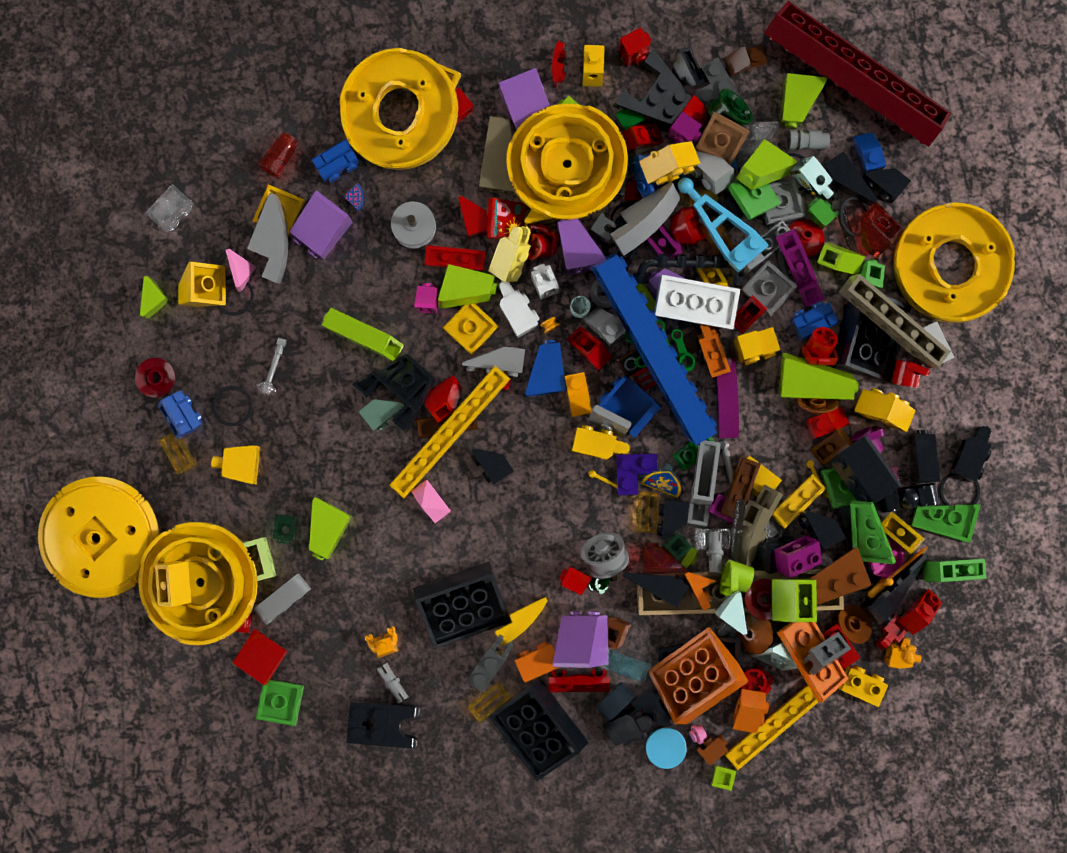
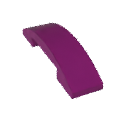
(800, 267)
(728, 403)

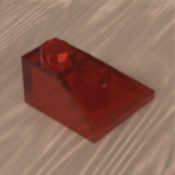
(879, 230)
(659, 560)

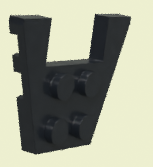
(663, 100)
(406, 381)

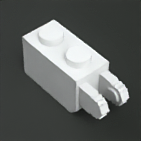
(544, 281)
(516, 310)

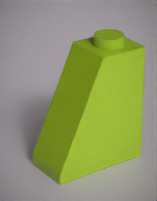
(798, 98)
(765, 166)
(465, 287)
(326, 528)

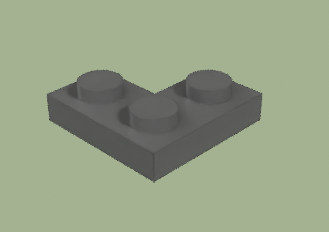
(717, 80)

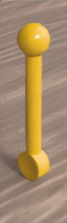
(810, 464)
(592, 474)

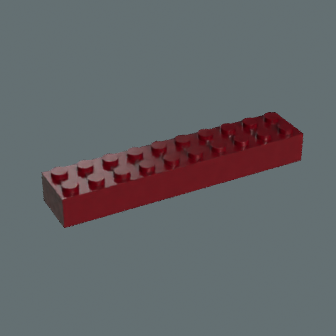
(858, 73)

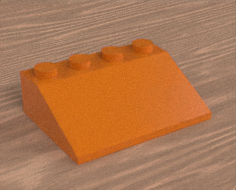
(696, 677)

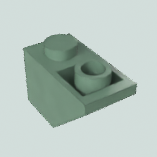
(380, 412)

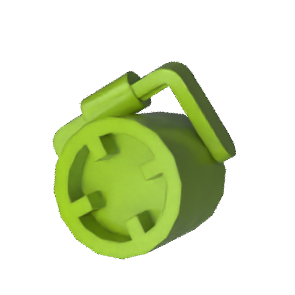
(735, 578)

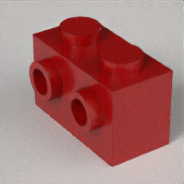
(634, 47)

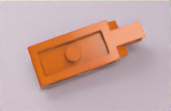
(712, 351)

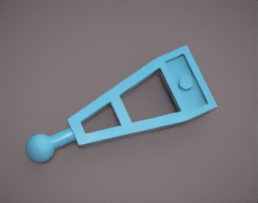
(746, 250)

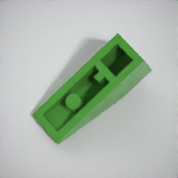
(954, 570)

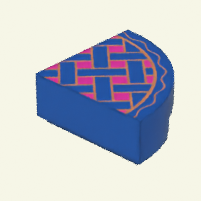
(355, 197)

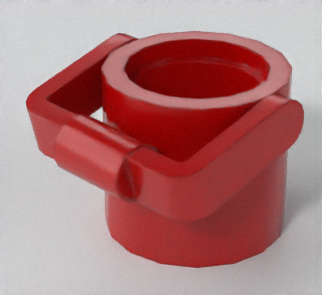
(542, 243)
(820, 347)
(908, 373)
(757, 679)

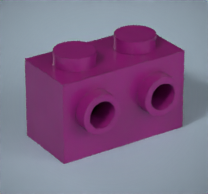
(685, 130)
(662, 243)
(798, 556)

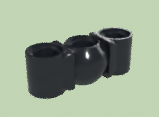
(910, 498)

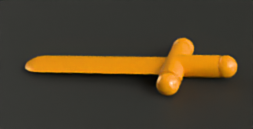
(883, 583)

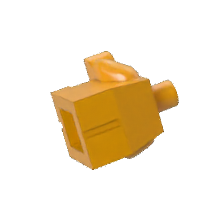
(383, 645)
(902, 656)

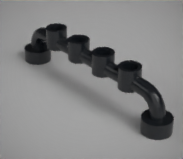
(681, 261)

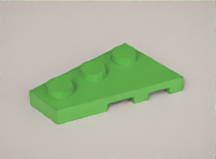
(949, 520)
(869, 534)

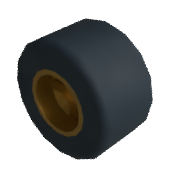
(615, 701)

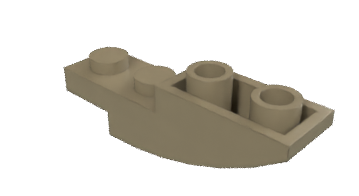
(755, 520)

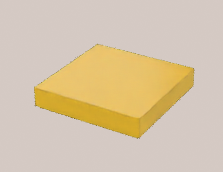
(290, 203)
(470, 327)

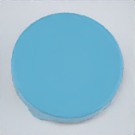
(666, 747)

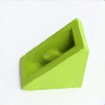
(152, 298)

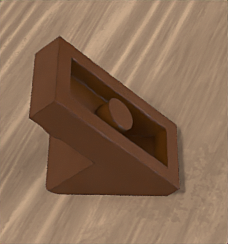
(745, 60)
(831, 446)

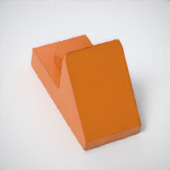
(696, 584)

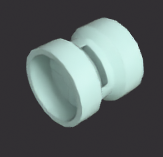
(583, 306)

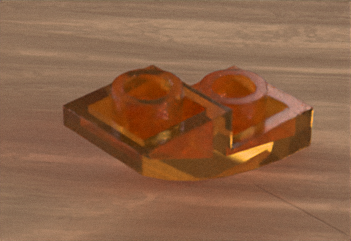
(723, 234)

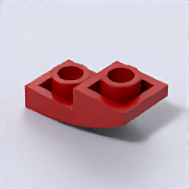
(558, 73)

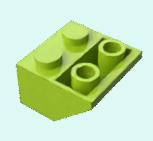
(794, 600)

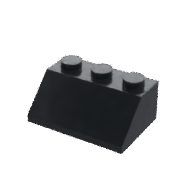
(865, 471)

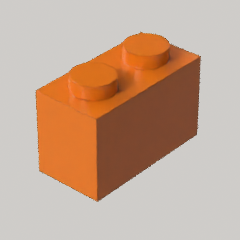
(536, 662)
(750, 711)

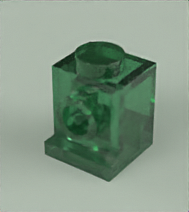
(279, 523)
(677, 546)

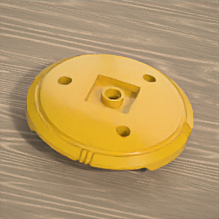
(571, 135)
(102, 508)
(227, 589)

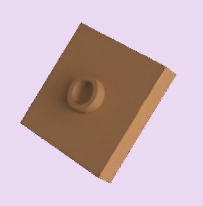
(722, 138)

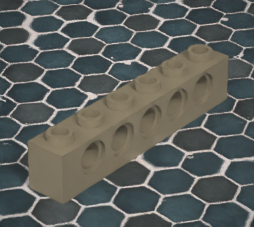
(894, 321)

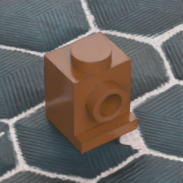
(620, 625)
(713, 748)

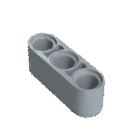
(282, 599)

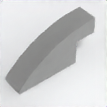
(645, 217)
(271, 238)
(703, 484)

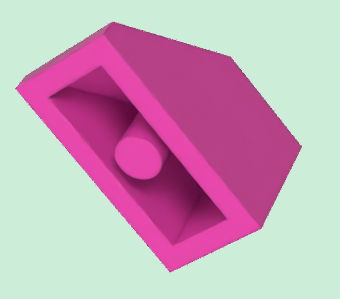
(426, 298)

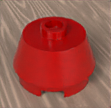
(686, 226)

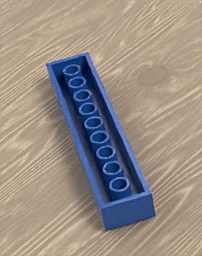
(653, 348)

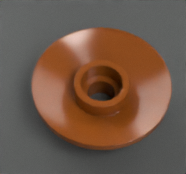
(817, 405)
(855, 624)
(761, 638)

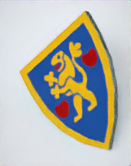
(663, 481)

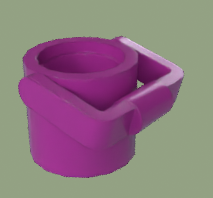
(873, 433)

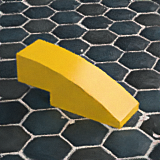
(521, 620)

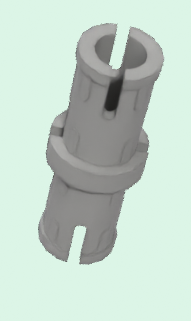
(715, 553)
(392, 683)

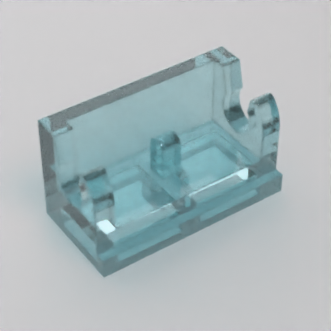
(628, 666)

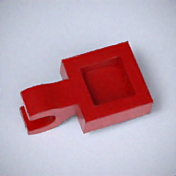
(893, 631)

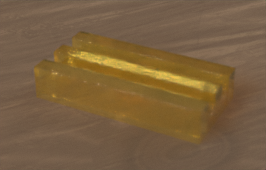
(185, 466)
(647, 504)
(484, 695)

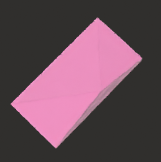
(240, 269)
(430, 501)

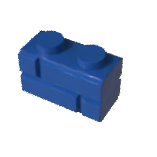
(336, 161)
(819, 316)
(179, 414)

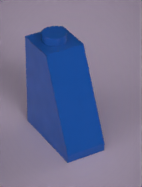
(547, 372)

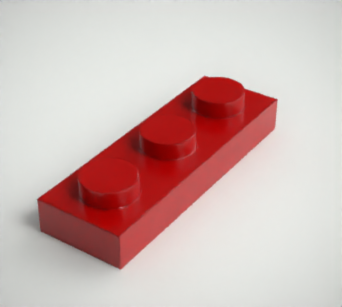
(466, 258)

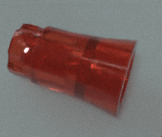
(278, 155)

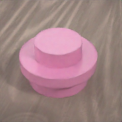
(697, 734)

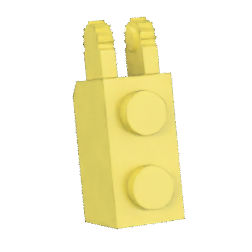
(511, 255)

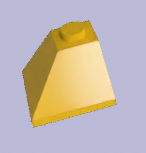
(202, 285)

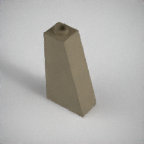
(494, 167)

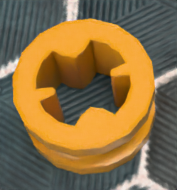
(550, 324)

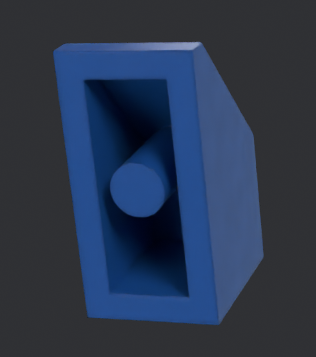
(869, 153)

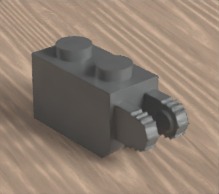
(489, 664)

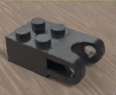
(386, 720)

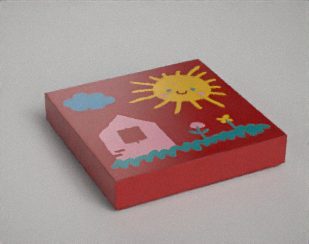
(503, 217)

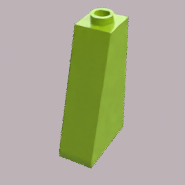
(362, 334)
(814, 381)

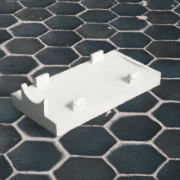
(696, 302)

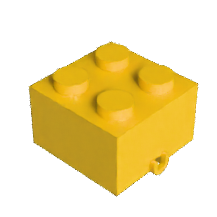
(669, 163)

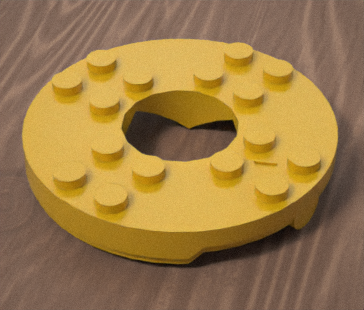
(432, 122)
(919, 277)

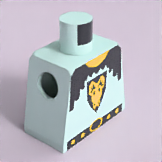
(812, 177)

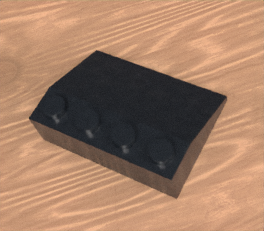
(865, 346)
(461, 605)
(538, 729)

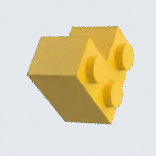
(756, 344)
(885, 409)

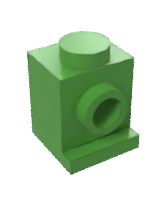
(821, 212)
(873, 272)

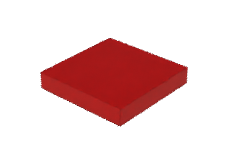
(260, 657)

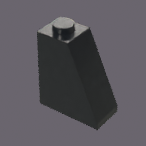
(923, 458)

